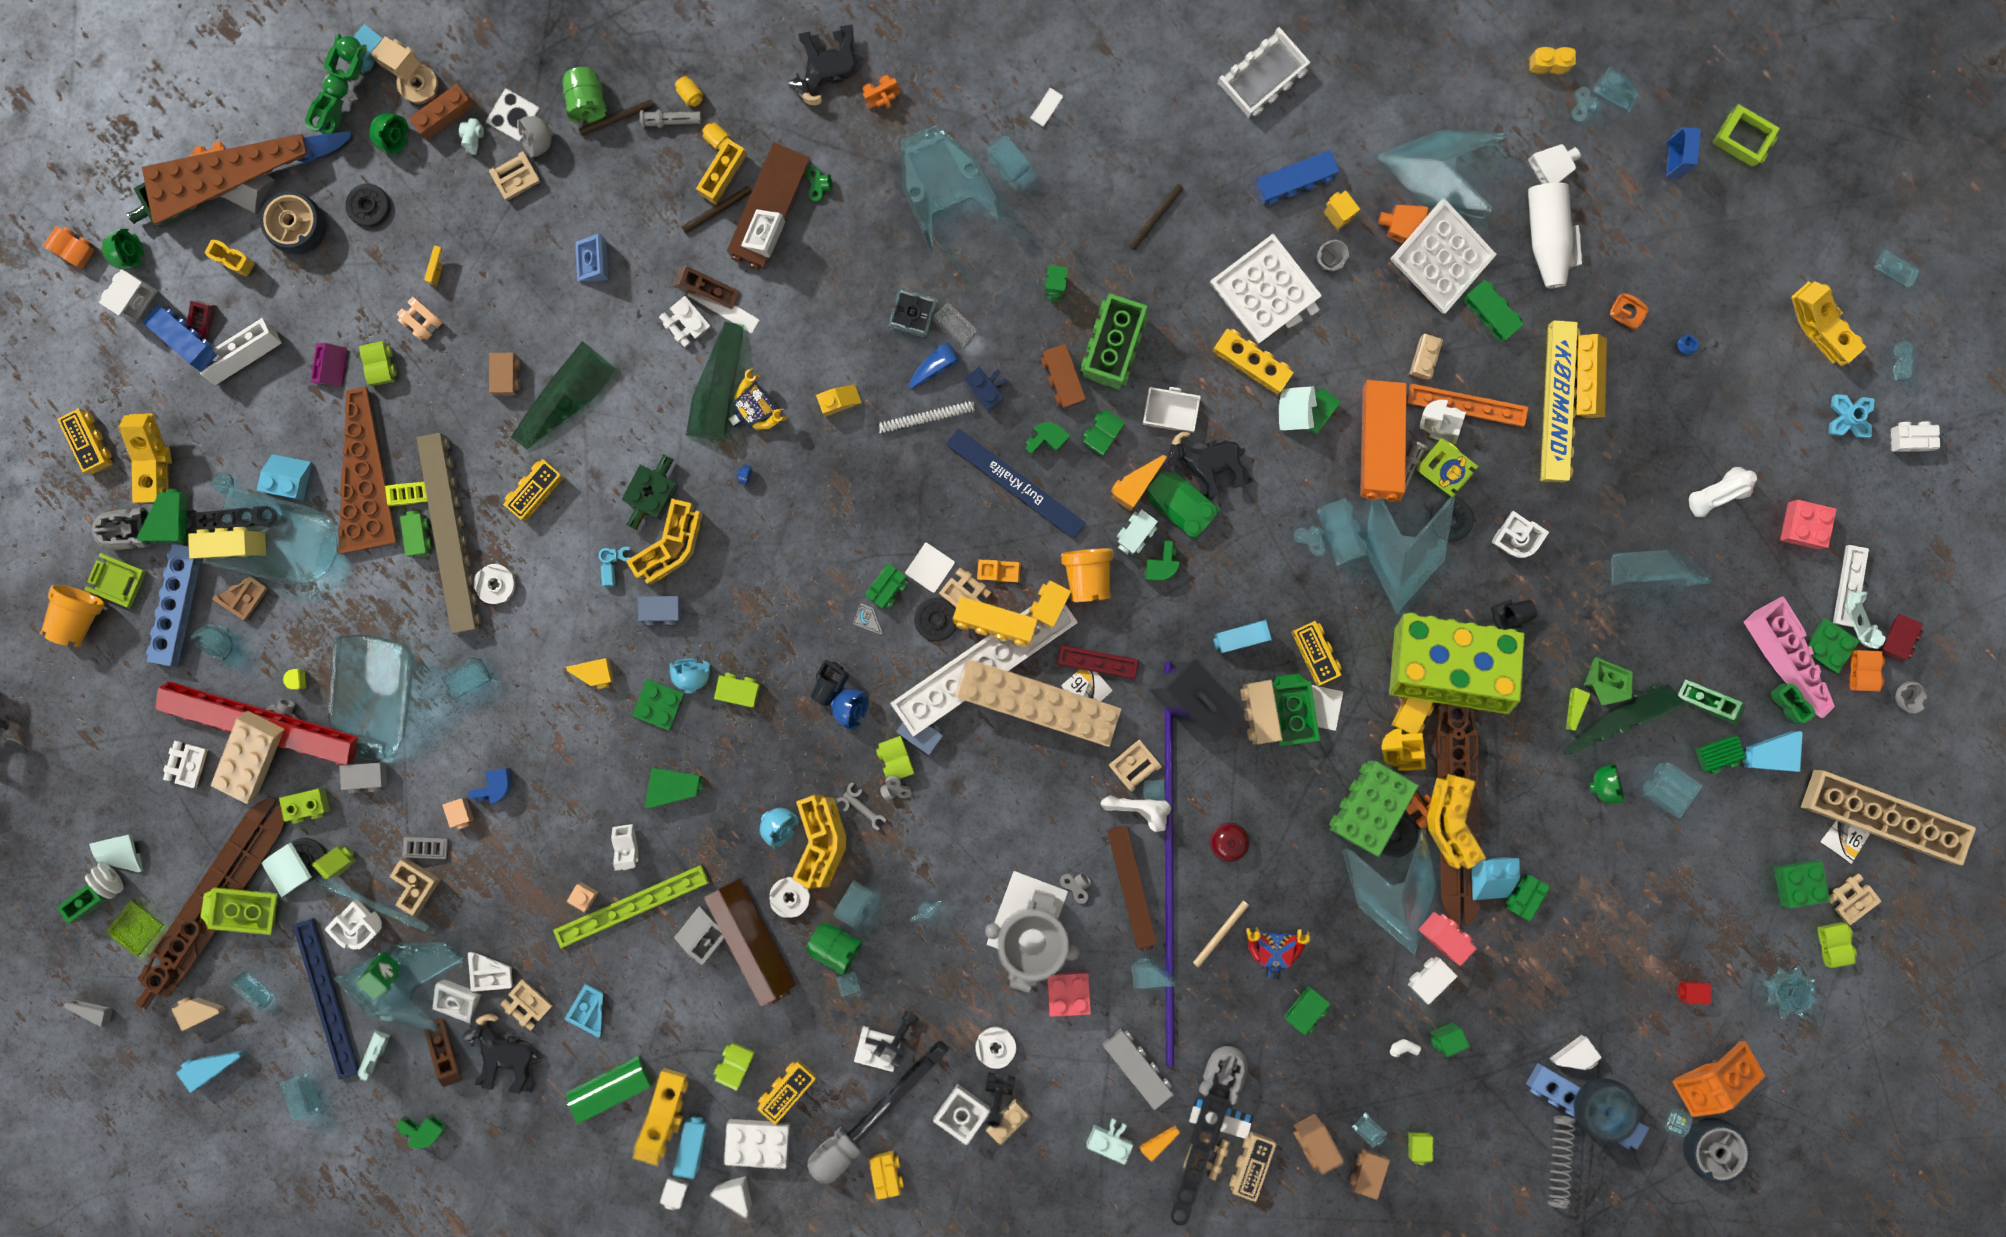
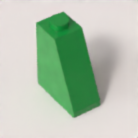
(166, 519)
(671, 786)

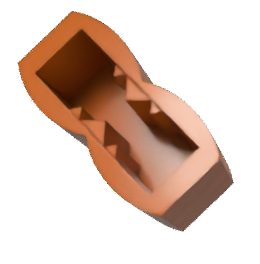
(68, 247)
(1866, 670)

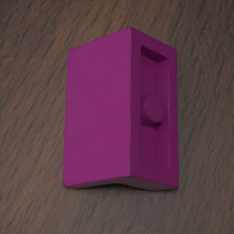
(328, 364)

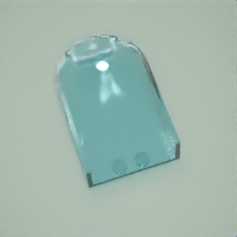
(298, 543)

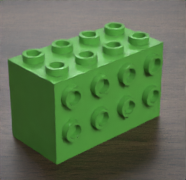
(1114, 341)
(1373, 807)

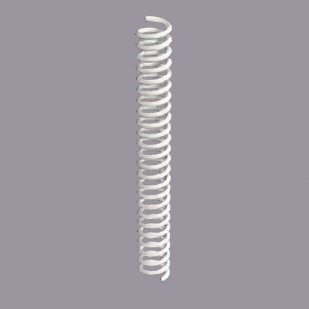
(915, 419)

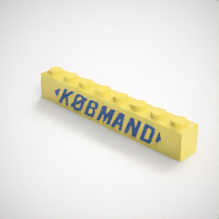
(1559, 402)

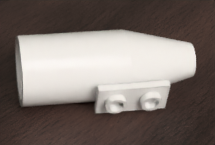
(1552, 234)

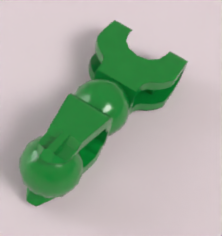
(335, 86)

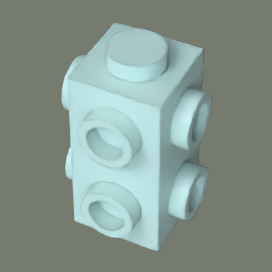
(1132, 537)

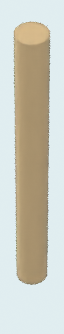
(1221, 933)

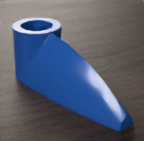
(323, 144)
(936, 363)

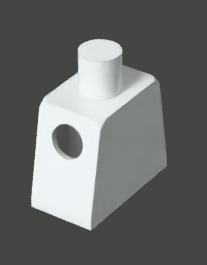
(1554, 163)

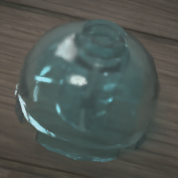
(213, 640)

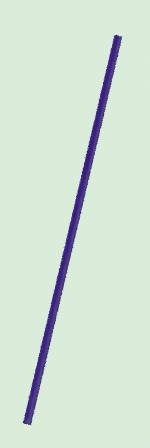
(1169, 902)

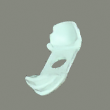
(1867, 633)

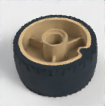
(303, 233)

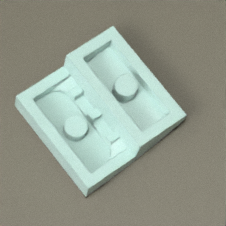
(1296, 409)
(286, 869)

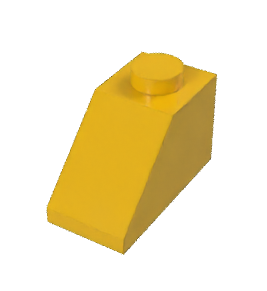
(838, 399)
(594, 673)

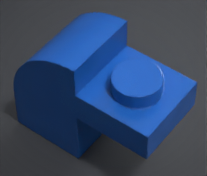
(499, 786)

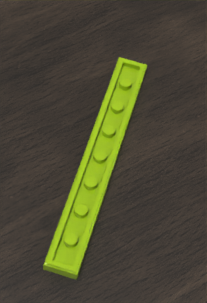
(631, 906)

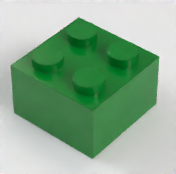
(1801, 884)

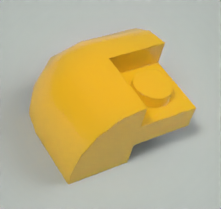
(1404, 750)

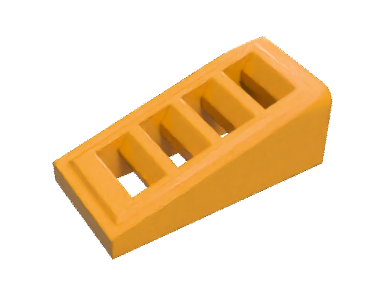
(1156, 1145)

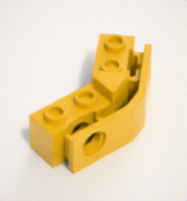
(1821, 323)
(148, 456)
(670, 545)
(1452, 800)
(825, 843)
(662, 1117)

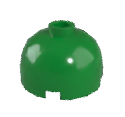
(389, 132)
(122, 249)
(1608, 785)

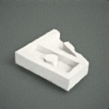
(488, 973)

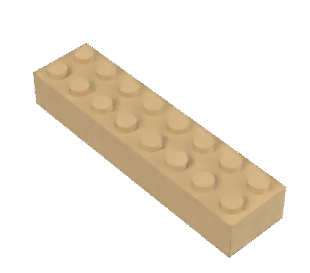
(1037, 702)
(1888, 817)

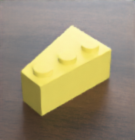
(226, 543)

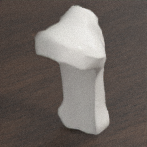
(1735, 485)
(1153, 811)

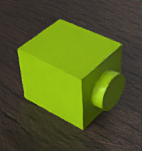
(1420, 1147)

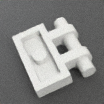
(689, 317)
(190, 765)

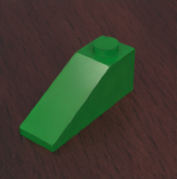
(1712, 702)

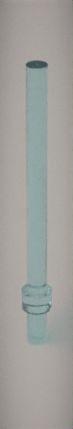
(408, 920)

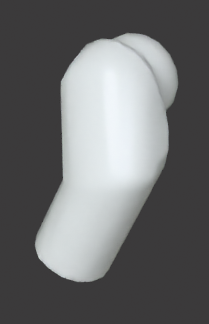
(1403, 1046)

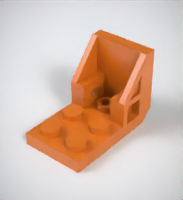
(1720, 1084)

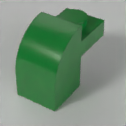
(1049, 433)
(1162, 569)
(422, 1135)

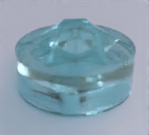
(222, 479)

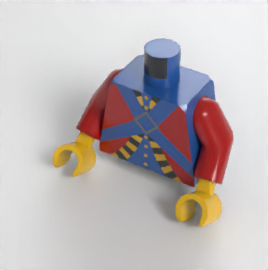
(1276, 949)

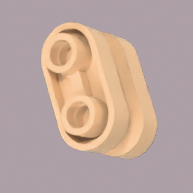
(420, 330)

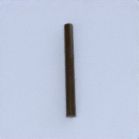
(616, 117)
(716, 209)
(1156, 216)

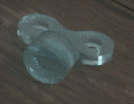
(1585, 104)
(1311, 537)
(925, 910)

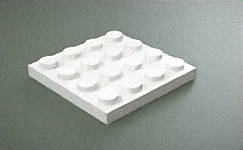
(1443, 256)
(1265, 289)

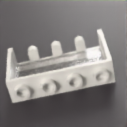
(1264, 73)

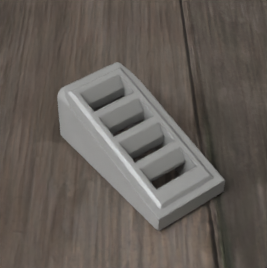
(407, 847)
(92, 1012)

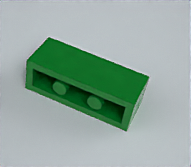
(1493, 311)

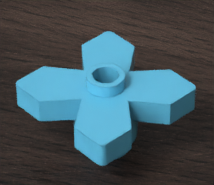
(1851, 416)

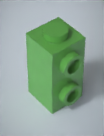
(415, 534)

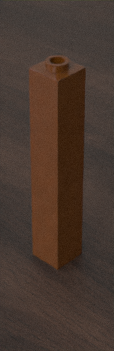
(1131, 887)

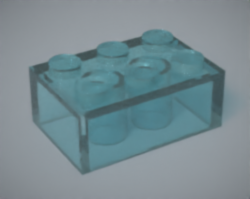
(1342, 531)

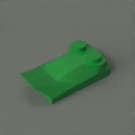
(1182, 503)
(1295, 710)

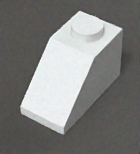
(1577, 1054)

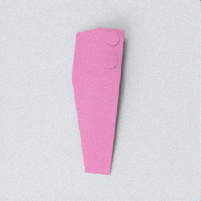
(1784, 646)

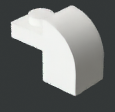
(625, 847)

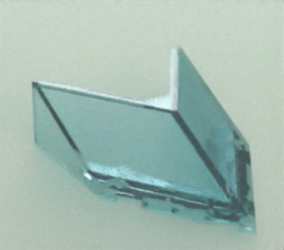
(1430, 172)
(1405, 561)
(1657, 565)
(1397, 907)
(419, 964)

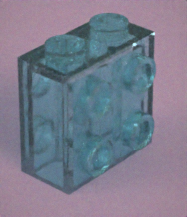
(1671, 789)

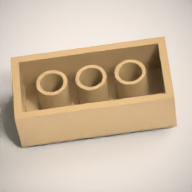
(247, 757)

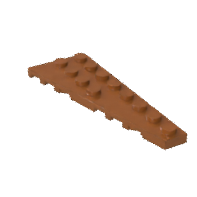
(204, 177)
(364, 511)

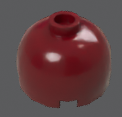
(1229, 842)

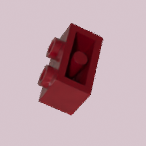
(1901, 638)

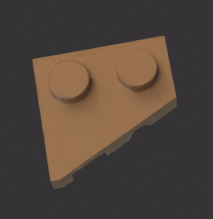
(242, 598)

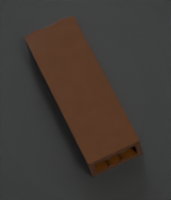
(773, 192)
(750, 943)

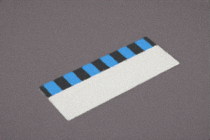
(1234, 1123)

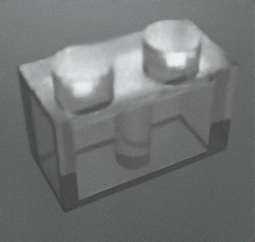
(955, 324)

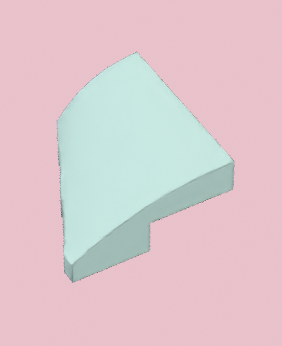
(118, 853)

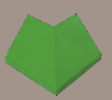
(1609, 681)

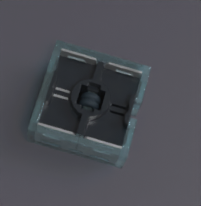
(912, 313)

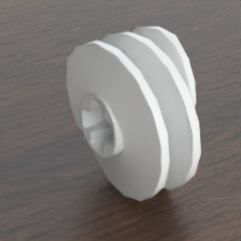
(105, 880)

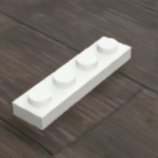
(1850, 581)

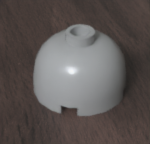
(535, 134)

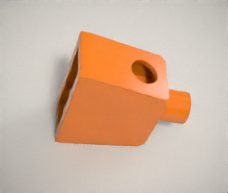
(1403, 221)

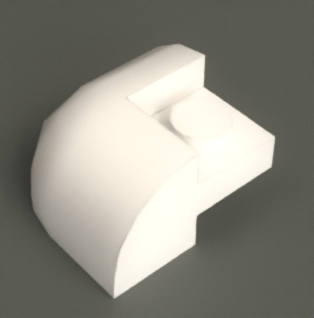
(1442, 421)
(1519, 536)
(354, 926)

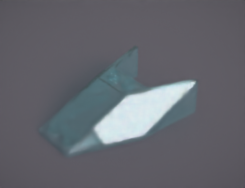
(940, 176)

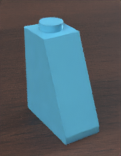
(1242, 637)
(1776, 753)
(691, 1147)

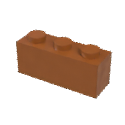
(441, 112)
(1063, 377)

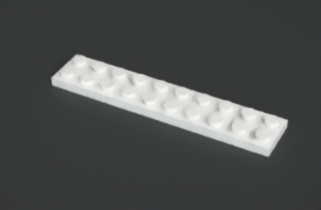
(936, 693)

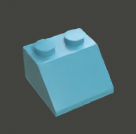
(285, 477)
(1495, 877)

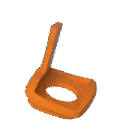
(1621, 314)

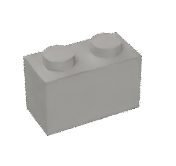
(363, 776)

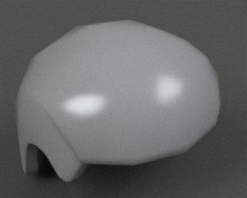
(1333, 255)
(1911, 697)

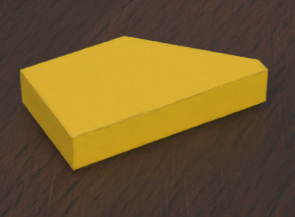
(434, 268)

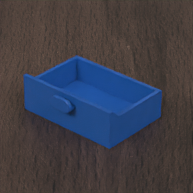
(1683, 151)

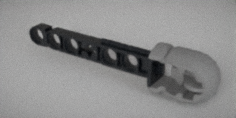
(105, 530)
(1213, 1102)
(837, 1152)

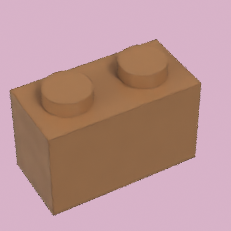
(504, 374)
(1369, 1173)

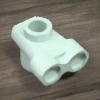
(470, 134)

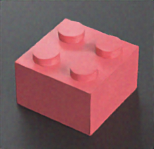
(1808, 524)
(1448, 938)
(1069, 993)

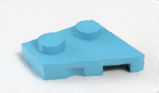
(587, 1010)

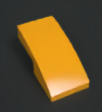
(999, 571)

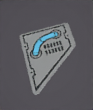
(867, 619)

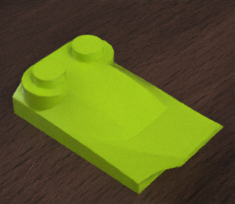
(240, 910)

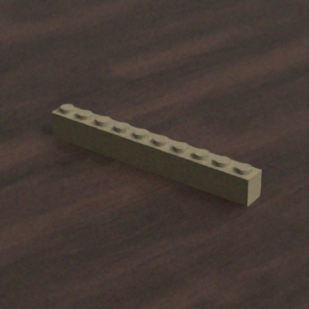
(448, 533)

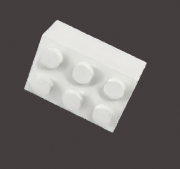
(757, 1143)

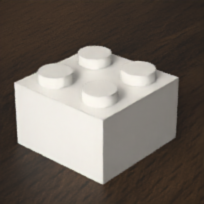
(127, 296)
(962, 1114)

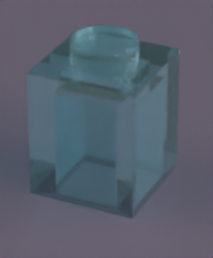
(1370, 1131)

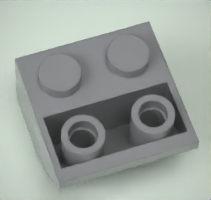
(700, 935)

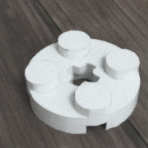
(489, 574)
(778, 897)
(1004, 1054)

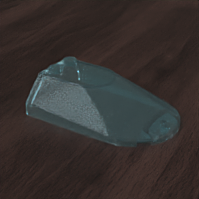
(370, 692)

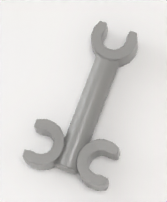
(849, 798)

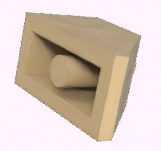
(195, 1011)

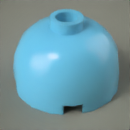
(689, 675)
(777, 826)

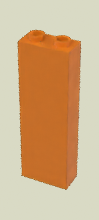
(1383, 440)

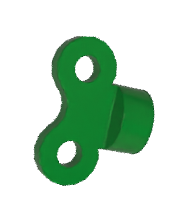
(818, 183)

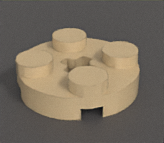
(425, 92)

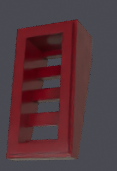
(207, 317)

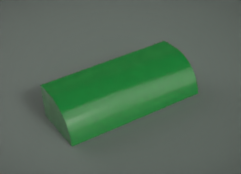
(608, 1089)

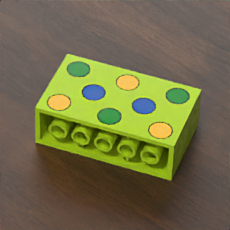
(1457, 663)

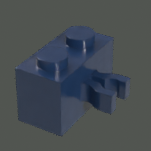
(984, 389)

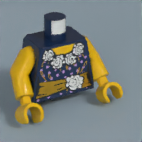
(754, 405)

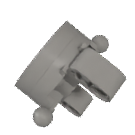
(1026, 968)

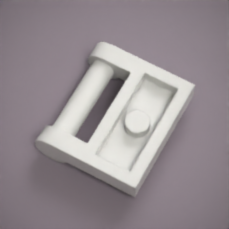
(865, 1050)

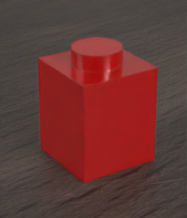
(1694, 992)

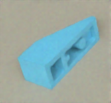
(202, 1070)

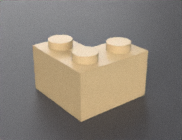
(418, 885)

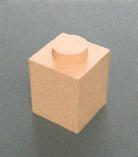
(458, 813)
(582, 896)

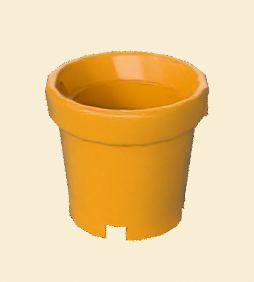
(1088, 573)
(70, 614)

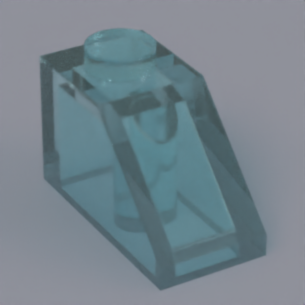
(1616, 88)
(1150, 975)

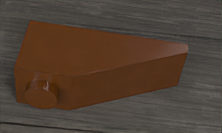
(705, 287)
(443, 1055)

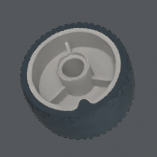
(1706, 1139)

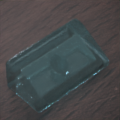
(1897, 268)
(252, 990)

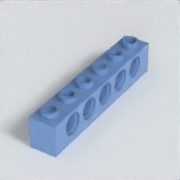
(180, 614)
(1542, 1077)

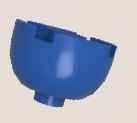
(849, 707)

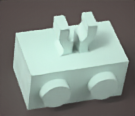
(1110, 1143)

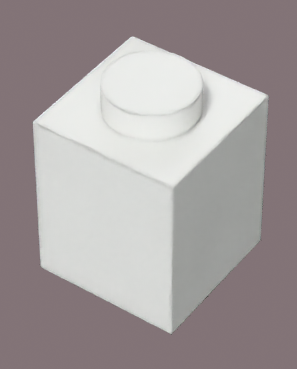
(674, 1192)

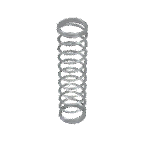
(1564, 1120)

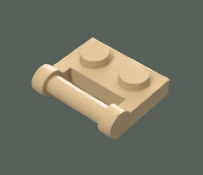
(518, 180)
(1130, 760)

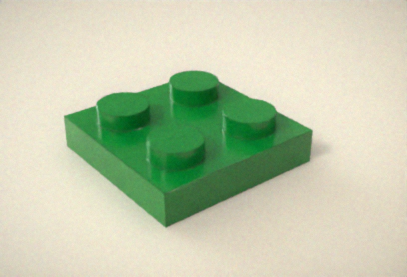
(1831, 645)
(658, 704)

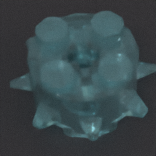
(1801, 995)

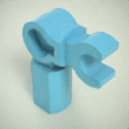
(608, 556)

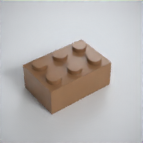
(1317, 1144)

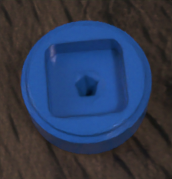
(1688, 344)
(744, 474)

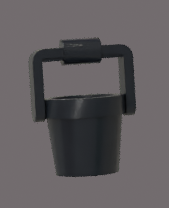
(1515, 613)
(826, 687)

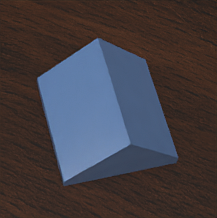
(592, 259)

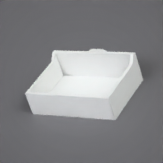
(1171, 409)

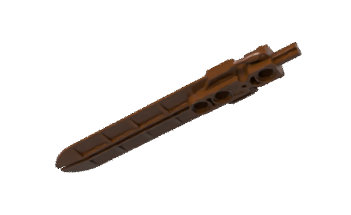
(1469, 766)
(168, 946)

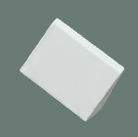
(763, 232)
(455, 1000)
(734, 1195)

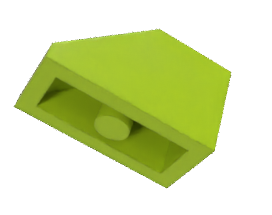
(335, 862)

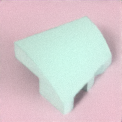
(375, 1050)

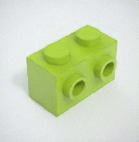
(304, 804)

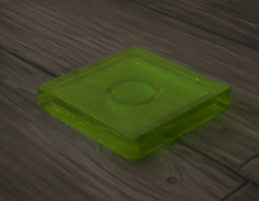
(134, 928)

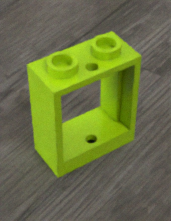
(1738, 150)

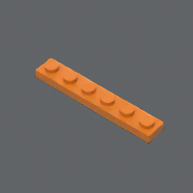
(1473, 406)

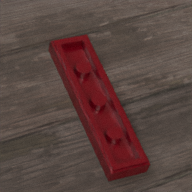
(1097, 662)

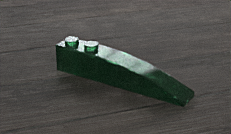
(715, 389)
(567, 392)
(1638, 710)

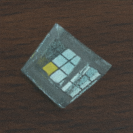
(1679, 1122)

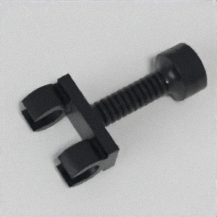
(908, 1020)
(994, 1118)

